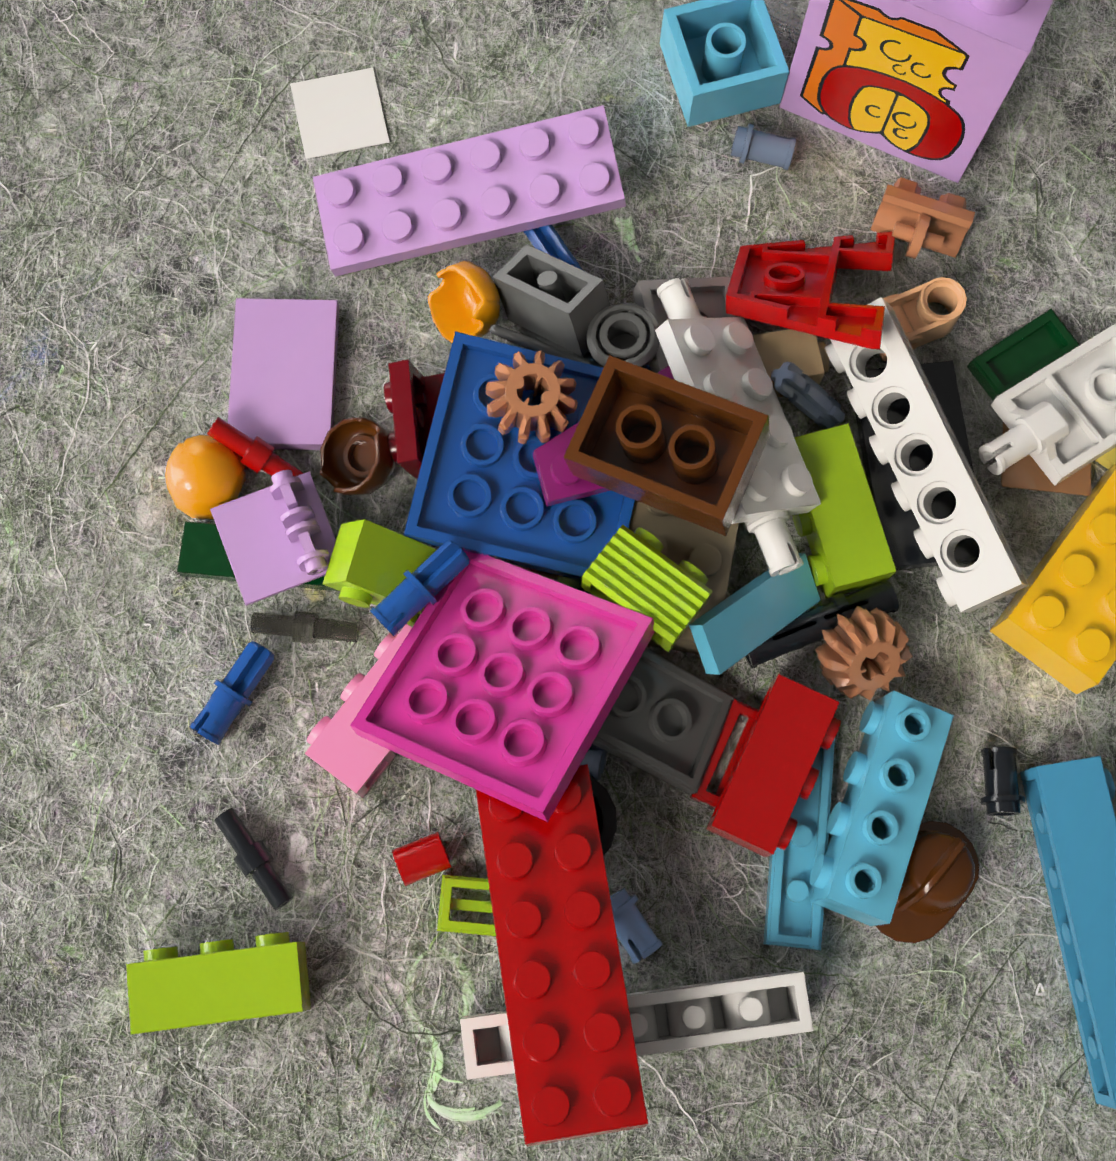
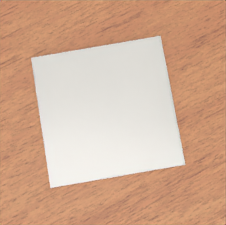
(339, 113)

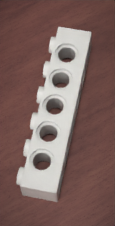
(996, 569)
(670, 1019)

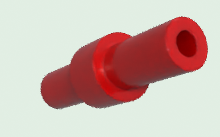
(255, 453)

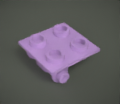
(276, 536)

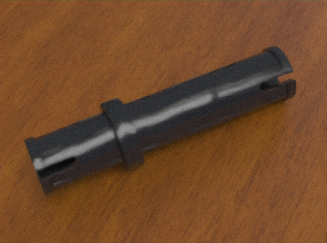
(809, 625)

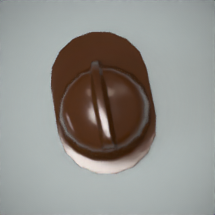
(935, 883)

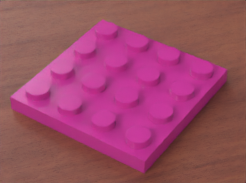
(505, 682)

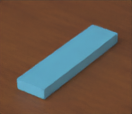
(789, 913)

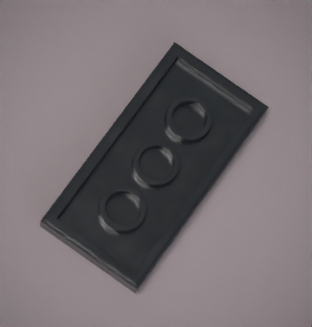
(897, 523)

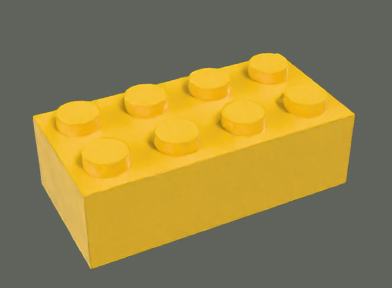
(1069, 608)

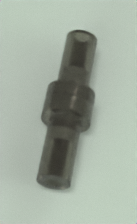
(305, 627)

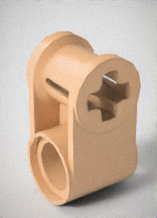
(916, 317)

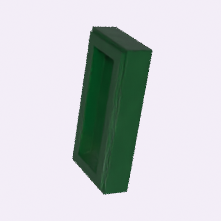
(1022, 354)

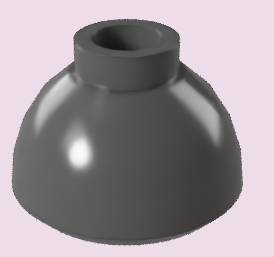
(624, 333)

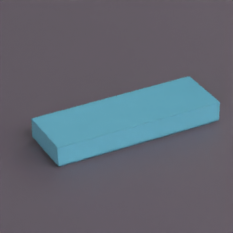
(752, 616)

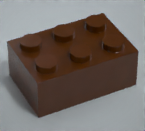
(668, 445)

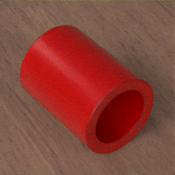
(421, 858)

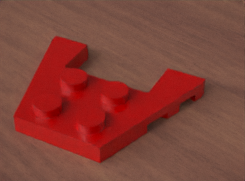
(796, 285)

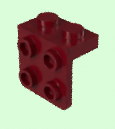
(413, 406)

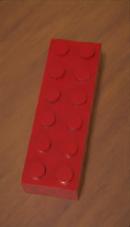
(561, 969)

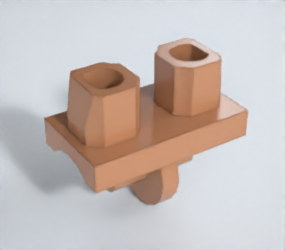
(923, 220)

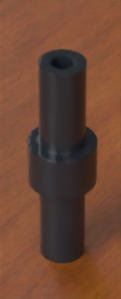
(253, 859)

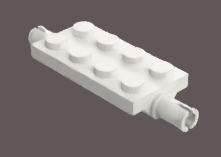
(724, 361)
(1060, 412)

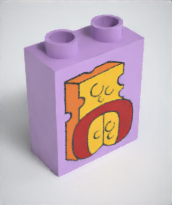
(911, 72)

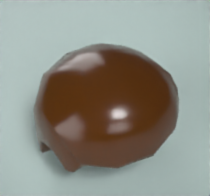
(356, 456)

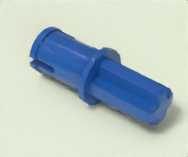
(420, 587)
(233, 693)

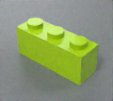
(845, 528)
(217, 984)

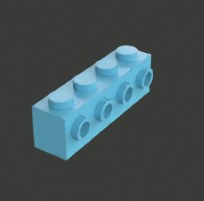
(880, 809)

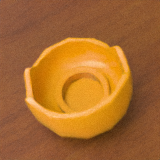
(464, 301)
(203, 476)

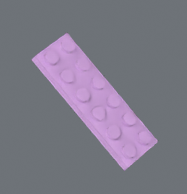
(469, 191)

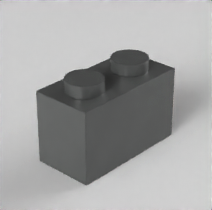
(550, 297)

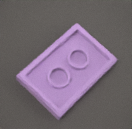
(284, 371)

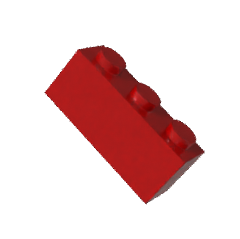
(775, 767)

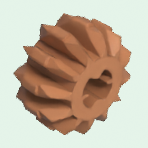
(542, 380)
(863, 653)

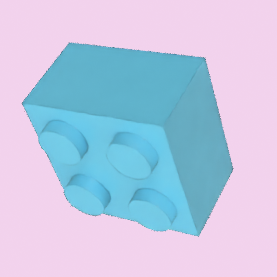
(722, 58)

